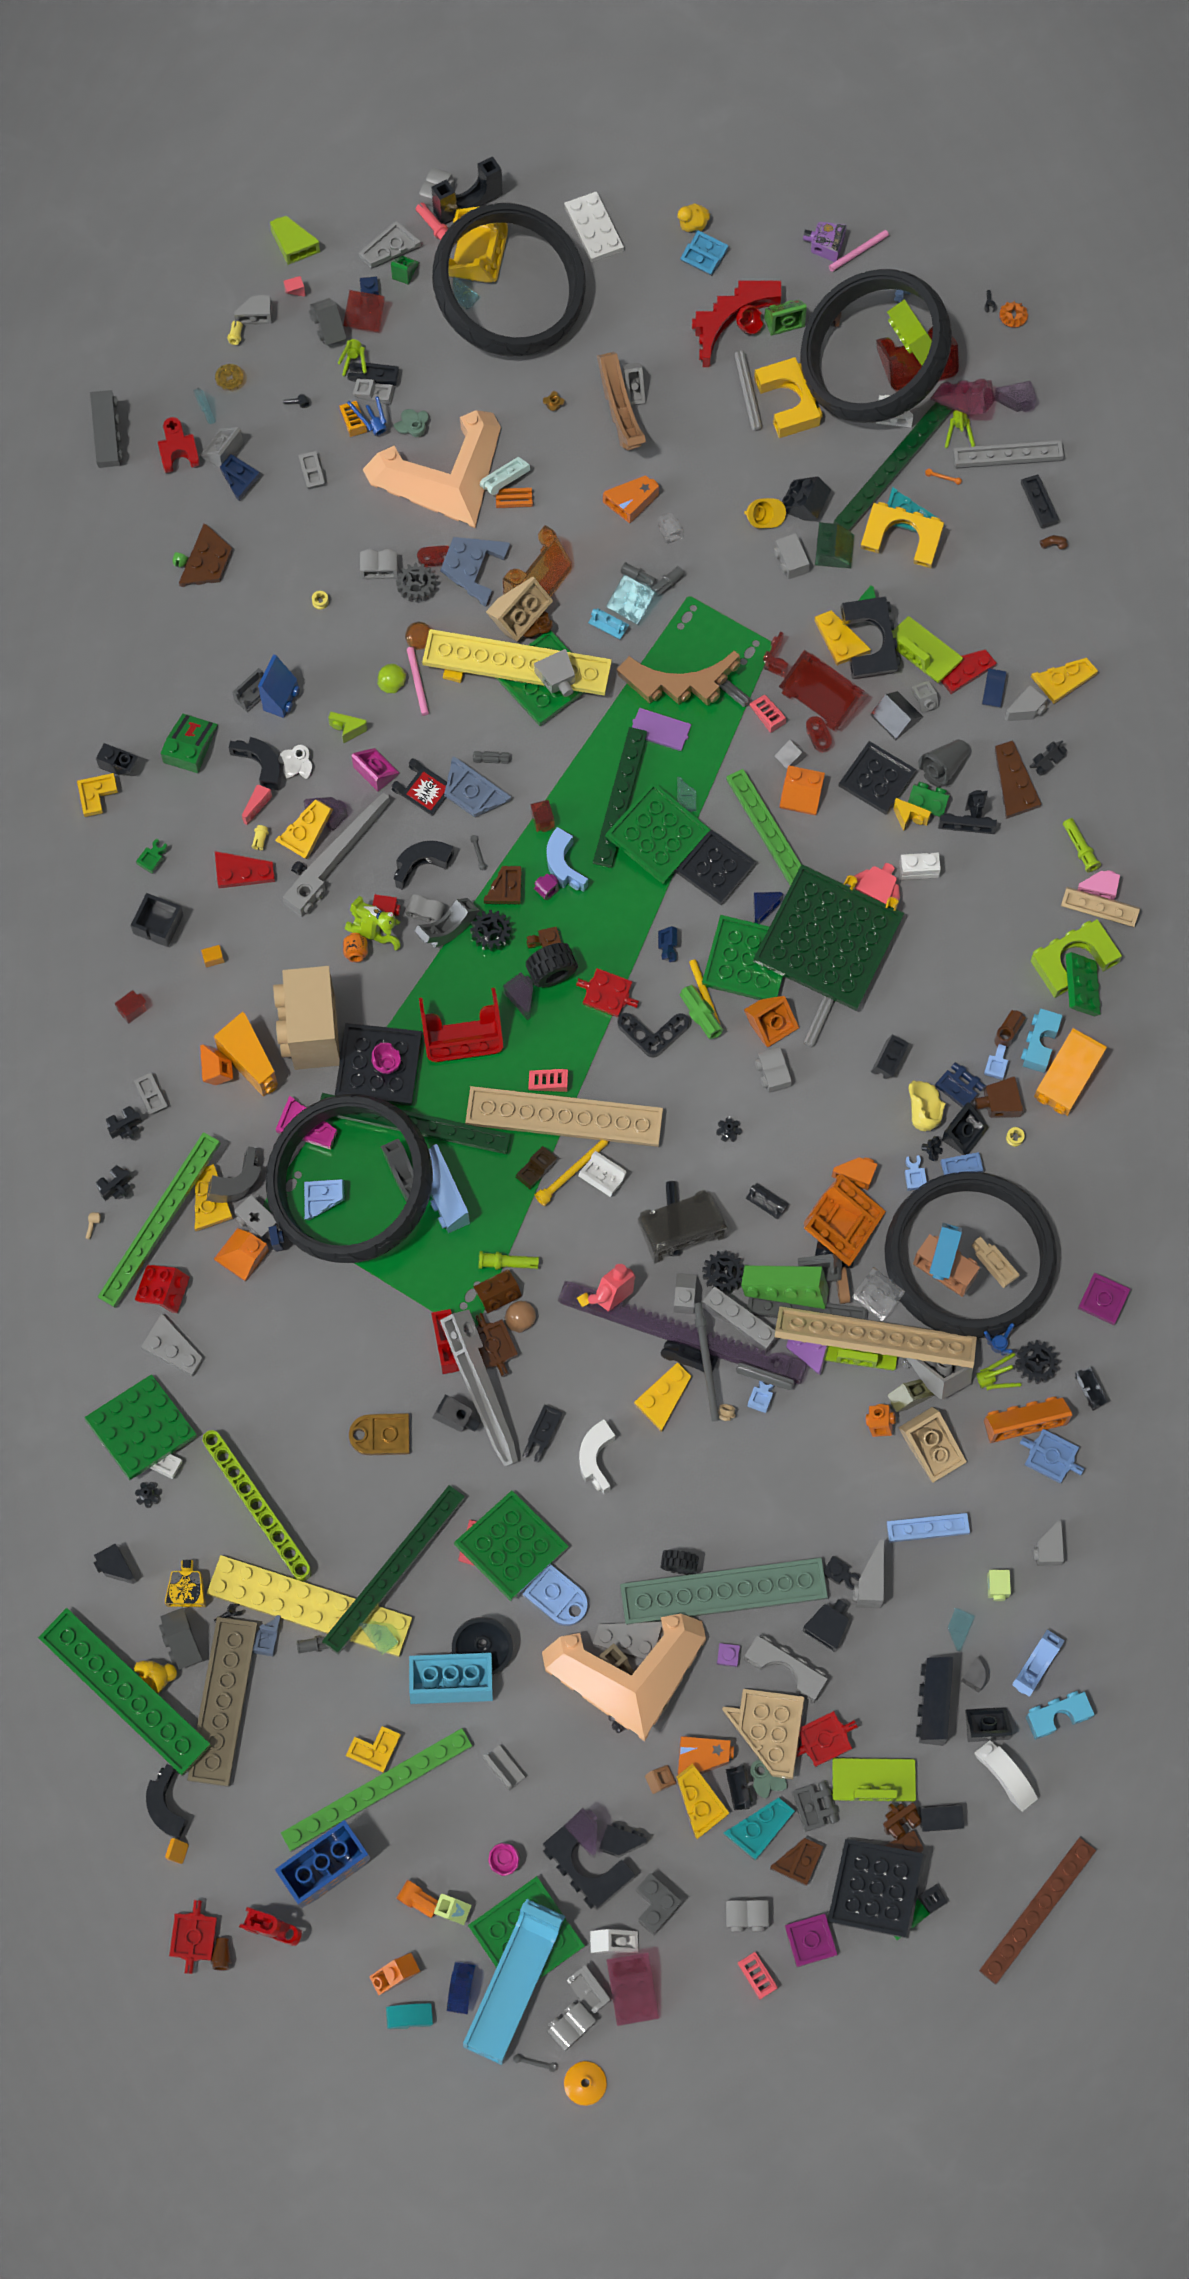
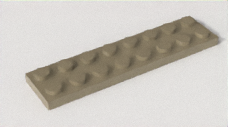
(224, 1699)

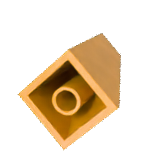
(243, 1048)
(1070, 1072)

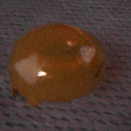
(417, 635)

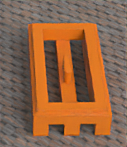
(514, 494)

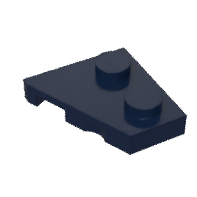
(238, 475)

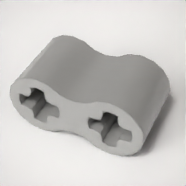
(424, 909)

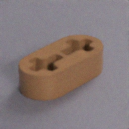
(843, 1288)

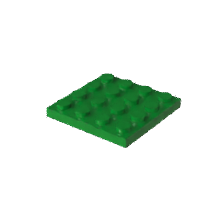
(536, 698)
(657, 832)
(732, 964)
(140, 1427)
(511, 1545)
(497, 1924)

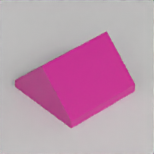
(374, 768)

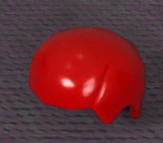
(749, 319)

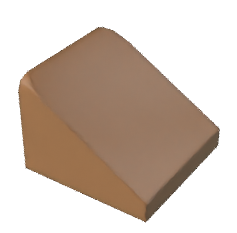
(660, 1779)

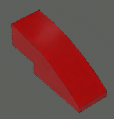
(446, 1356)

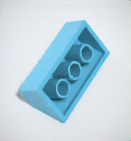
(450, 1678)

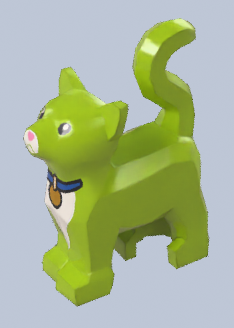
(370, 920)

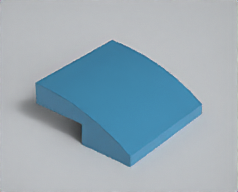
(704, 252)

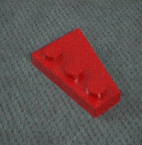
(968, 670)
(242, 871)

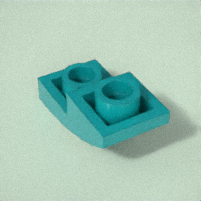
(409, 2016)

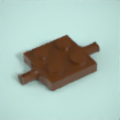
(496, 1344)

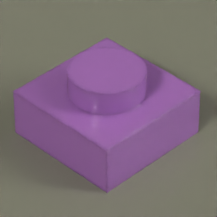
(728, 1655)

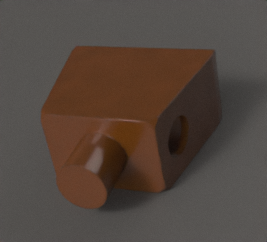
(1001, 1099)

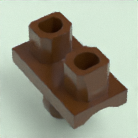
(899, 1816)

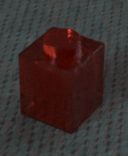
(542, 816)
(131, 1006)

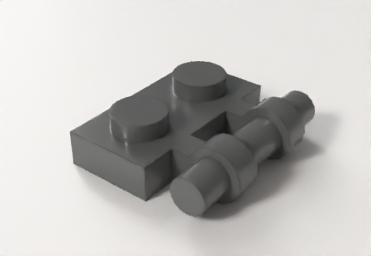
(809, 1809)

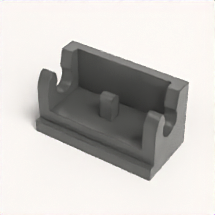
(248, 693)
(830, 1263)

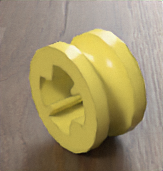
(315, 602)
(1010, 1141)

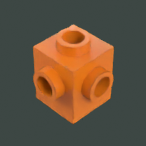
(880, 1420)

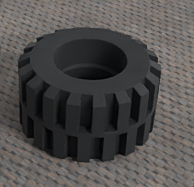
(551, 965)

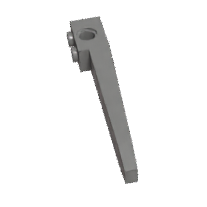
(313, 877)
(464, 1345)

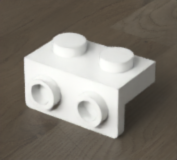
(603, 1174)

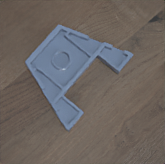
(464, 562)

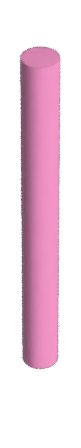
(858, 250)
(417, 681)

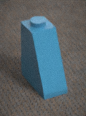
(945, 1251)

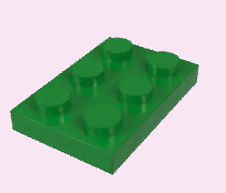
(1082, 984)

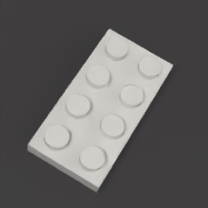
(593, 226)

